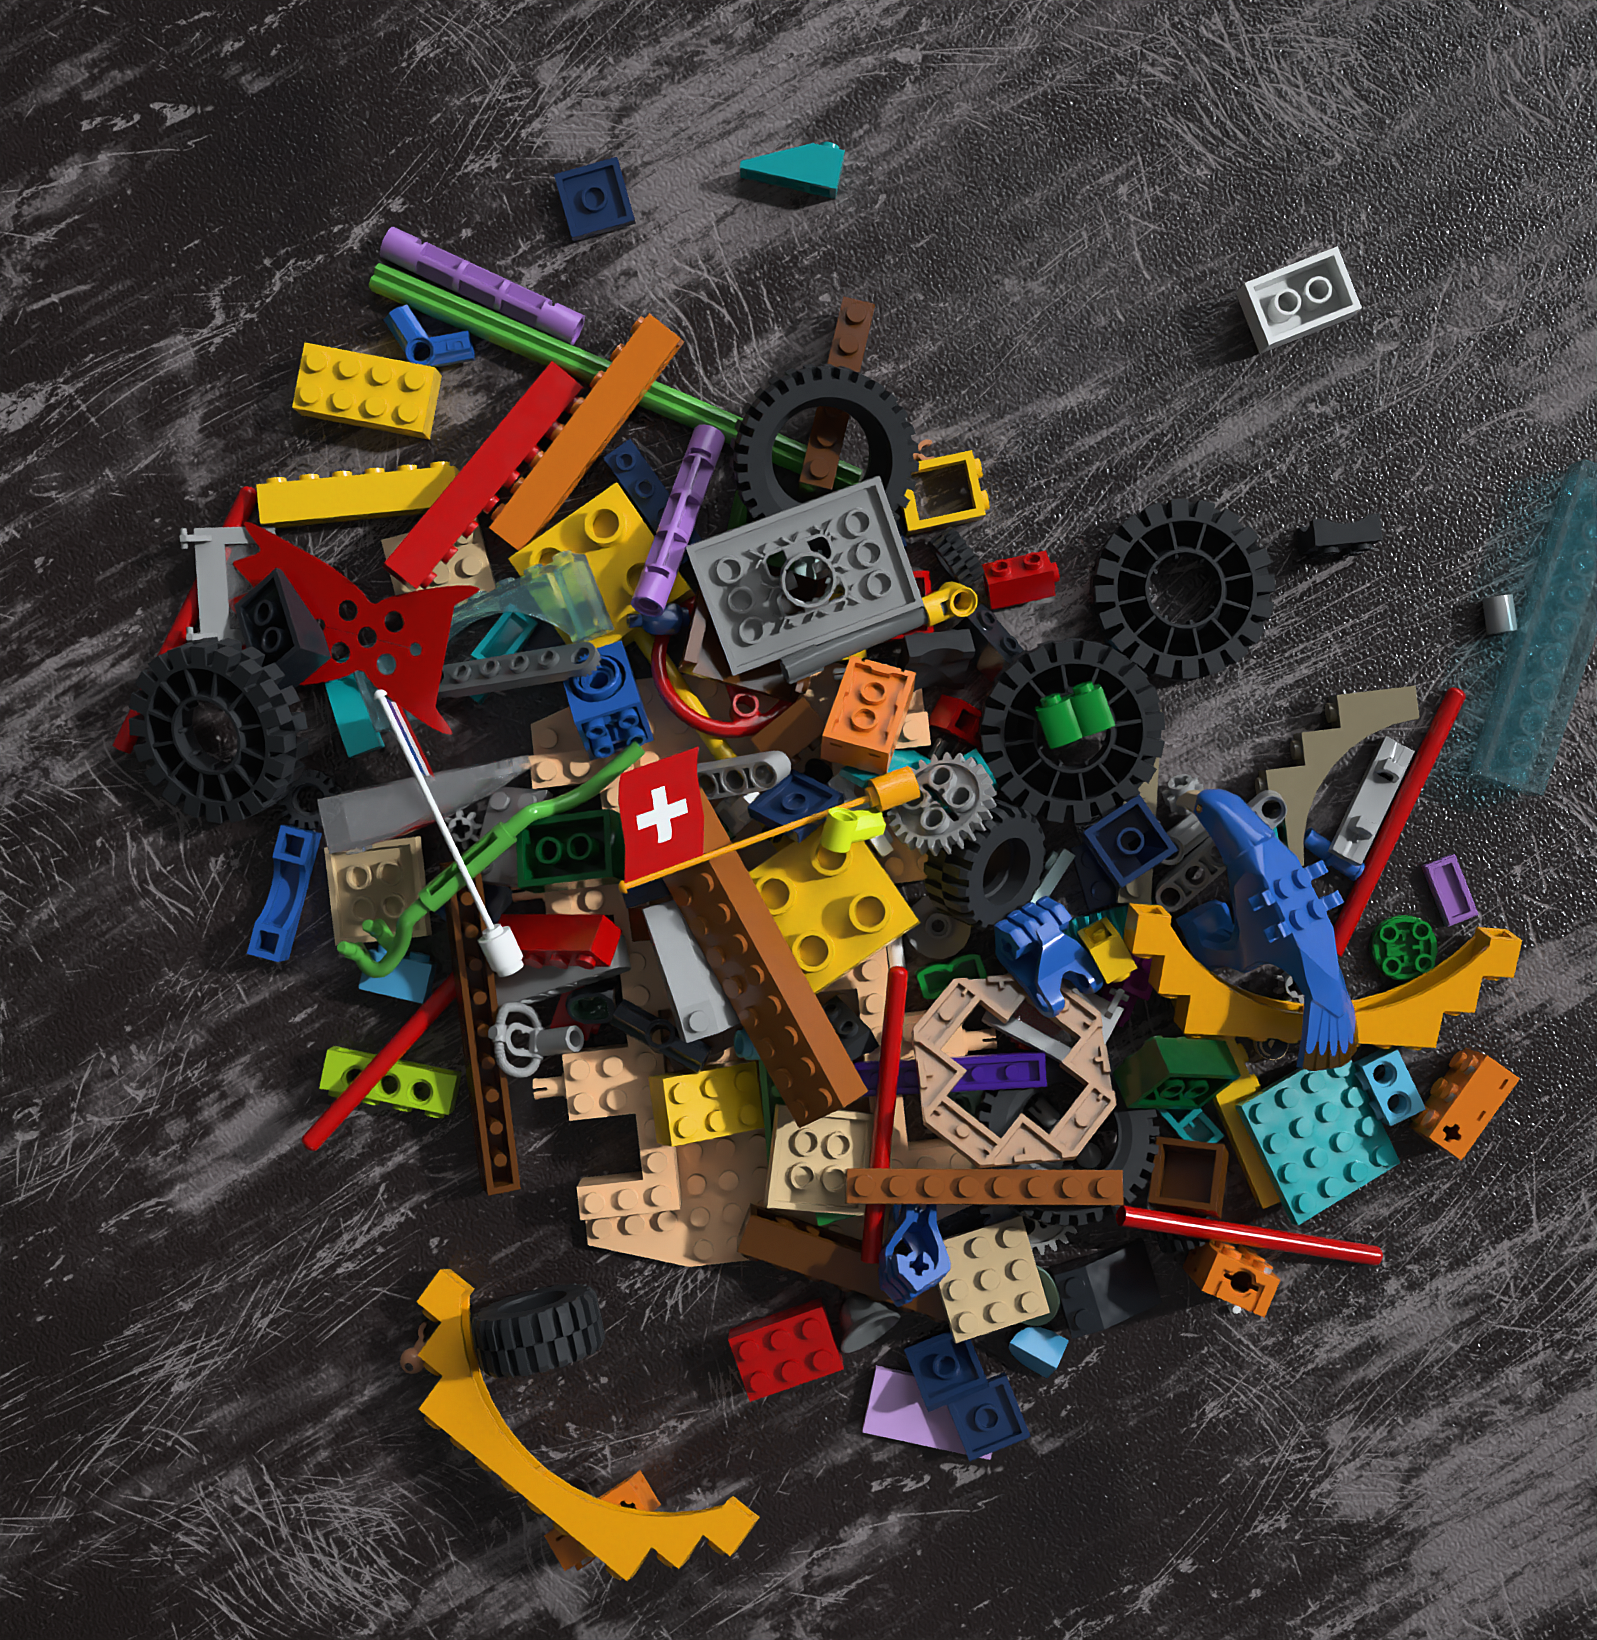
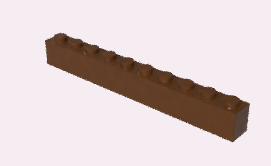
(477, 1014)

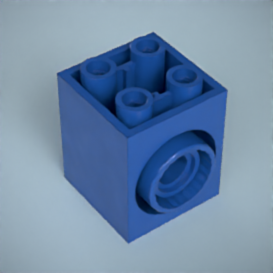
(608, 705)

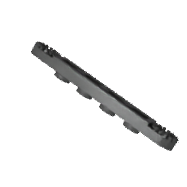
(518, 670)

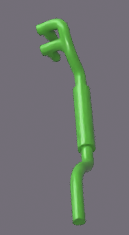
(476, 860)

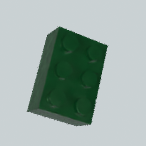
(571, 852)
(1176, 1073)

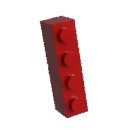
(564, 939)

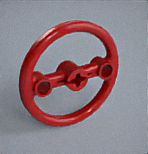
(741, 725)

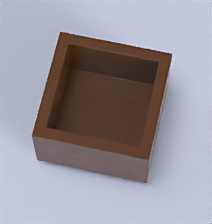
(792, 732)
(1189, 1177)

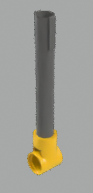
(936, 609)

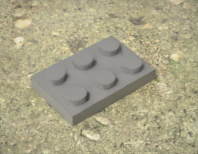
(501, 807)

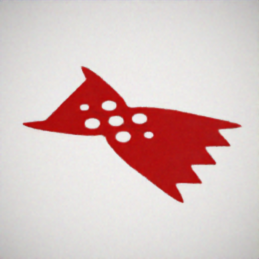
(323, 589)

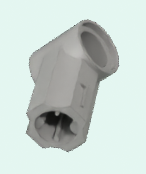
(1185, 836)

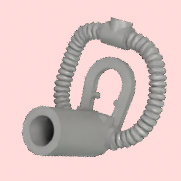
(541, 1040)

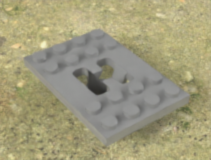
(863, 554)

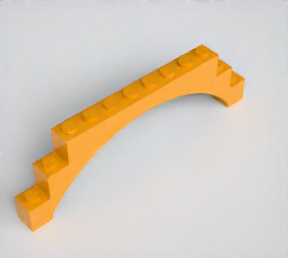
(1398, 1017)
(611, 1532)

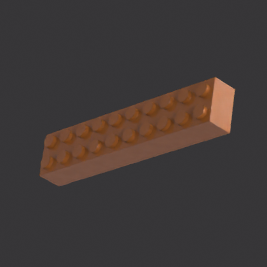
(764, 981)

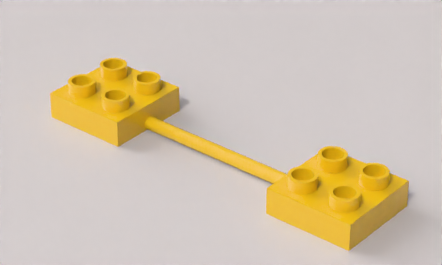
(825, 902)

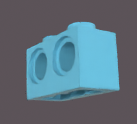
(1395, 1081)

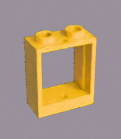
(979, 498)

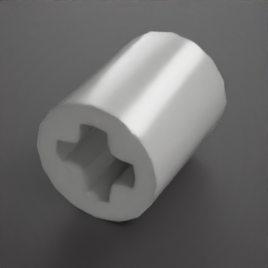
(1499, 614)

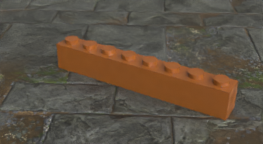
(983, 1187)

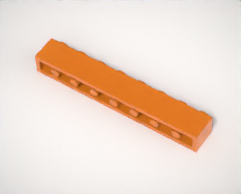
(586, 433)

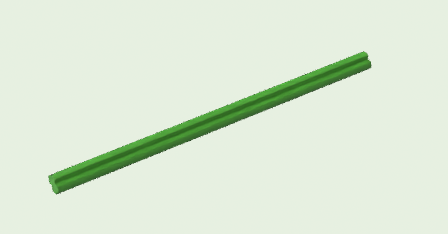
(577, 362)

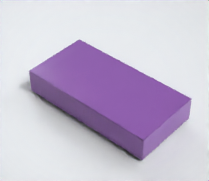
(1449, 890)

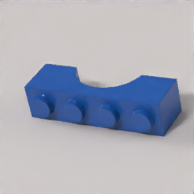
(293, 867)

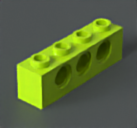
(441, 1081)

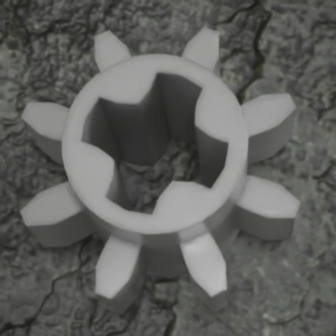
(1178, 786)
(469, 835)
(1284, 981)

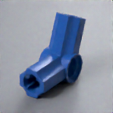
(411, 336)

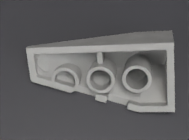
(689, 981)

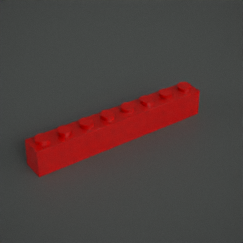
(482, 478)

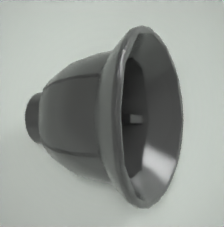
(863, 1321)

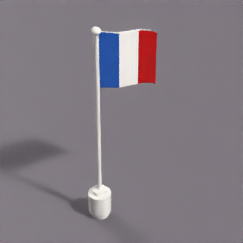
(497, 941)

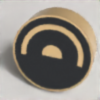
(1271, 1048)

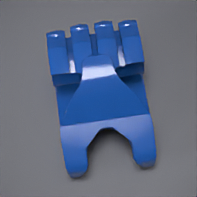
(1040, 954)
(925, 1266)

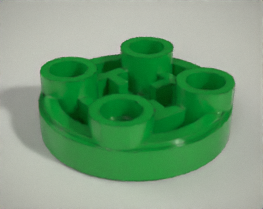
(1403, 947)

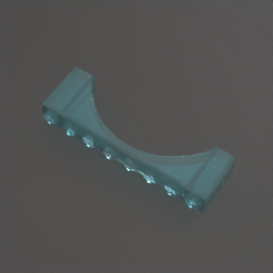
(556, 593)

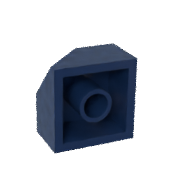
(1128, 842)

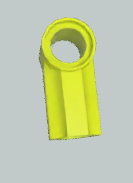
(849, 826)

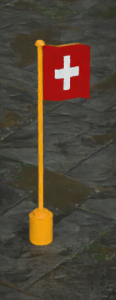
(666, 816)

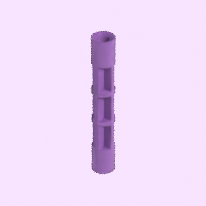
(481, 286)
(678, 521)

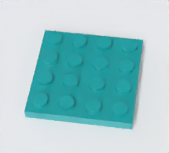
(1316, 1138)

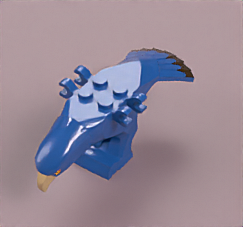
(1274, 924)

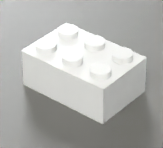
(1298, 300)

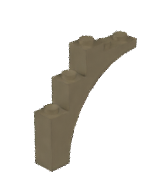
(1316, 752)

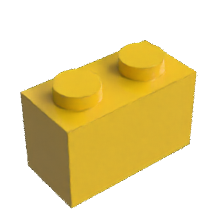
(1107, 950)

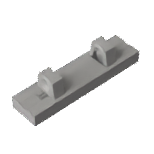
(1371, 801)

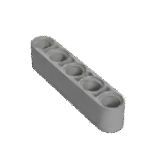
(753, 769)
(1212, 866)
(535, 984)

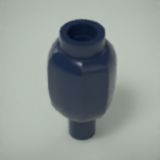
(670, 622)

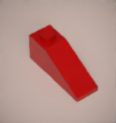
(957, 721)

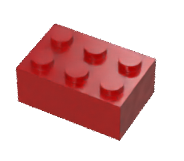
(785, 1349)

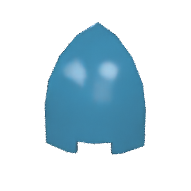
(1038, 1349)

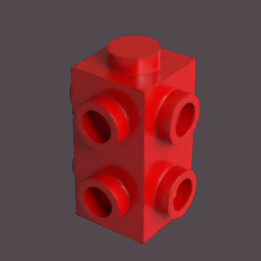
(1020, 579)

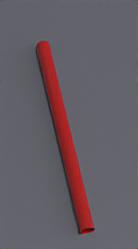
(189, 611)
(1397, 817)
(380, 1065)
(885, 1104)
(1248, 1235)

